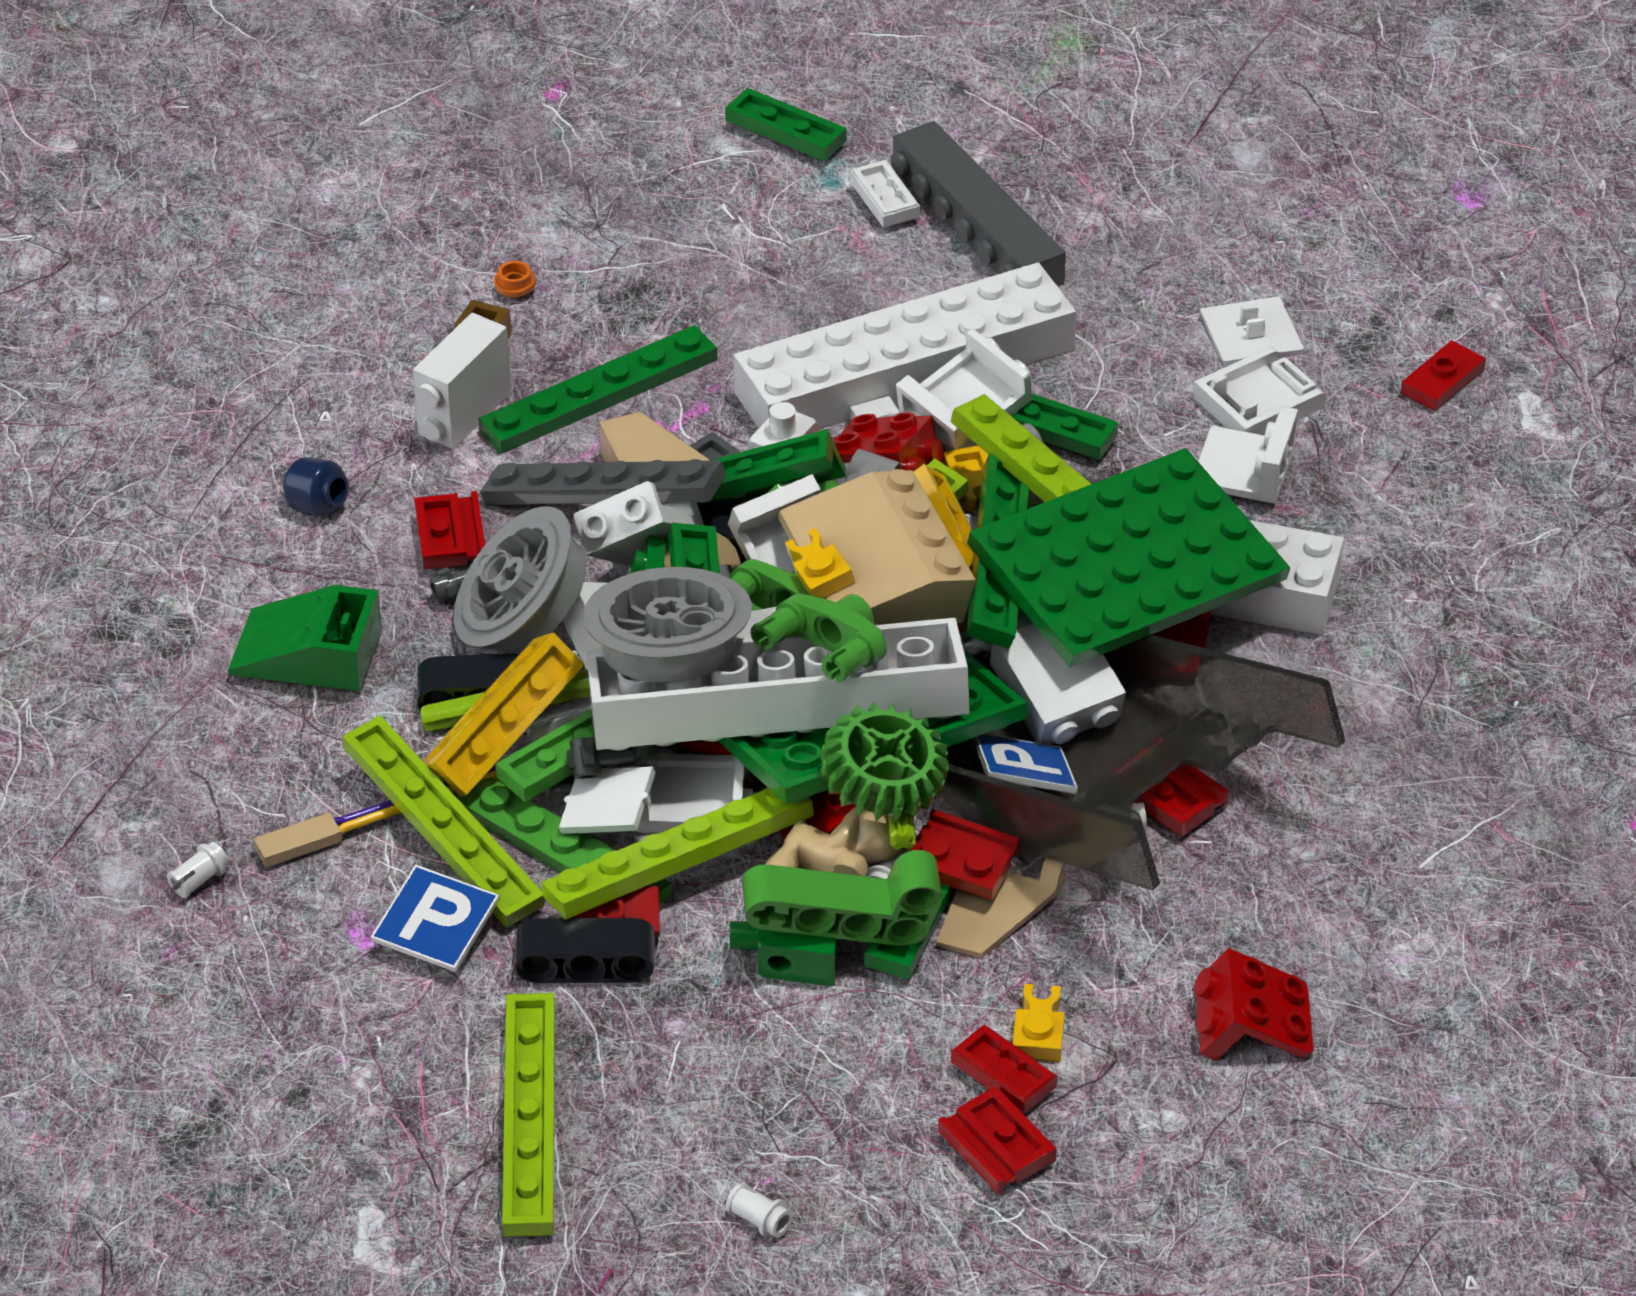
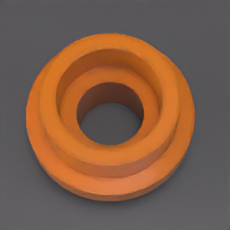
(514, 279)

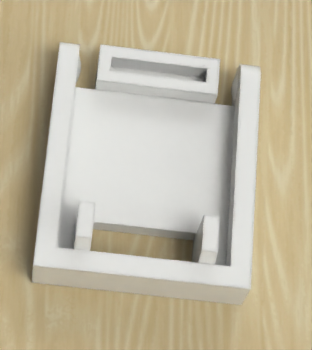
(1257, 390)

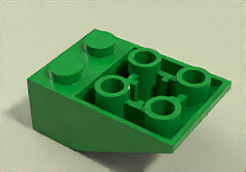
(312, 638)

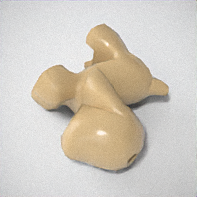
(844, 851)

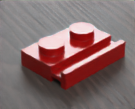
(449, 529)
(1184, 799)
(967, 853)
(997, 1139)

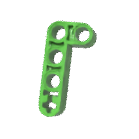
(847, 905)

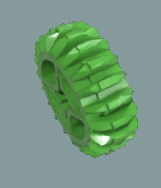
(882, 749)

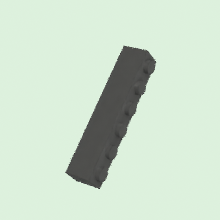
(973, 203)

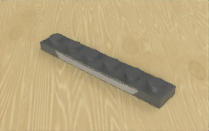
(595, 482)

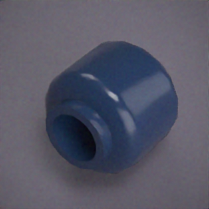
(315, 486)

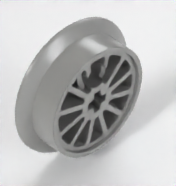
(521, 582)
(668, 622)

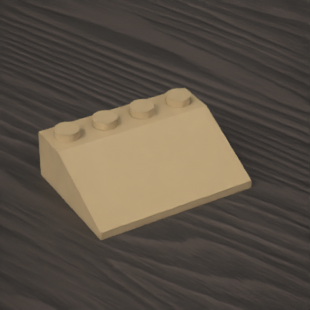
(892, 544)

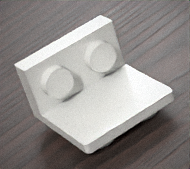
(1249, 462)

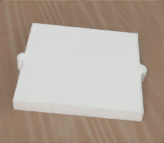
(608, 801)

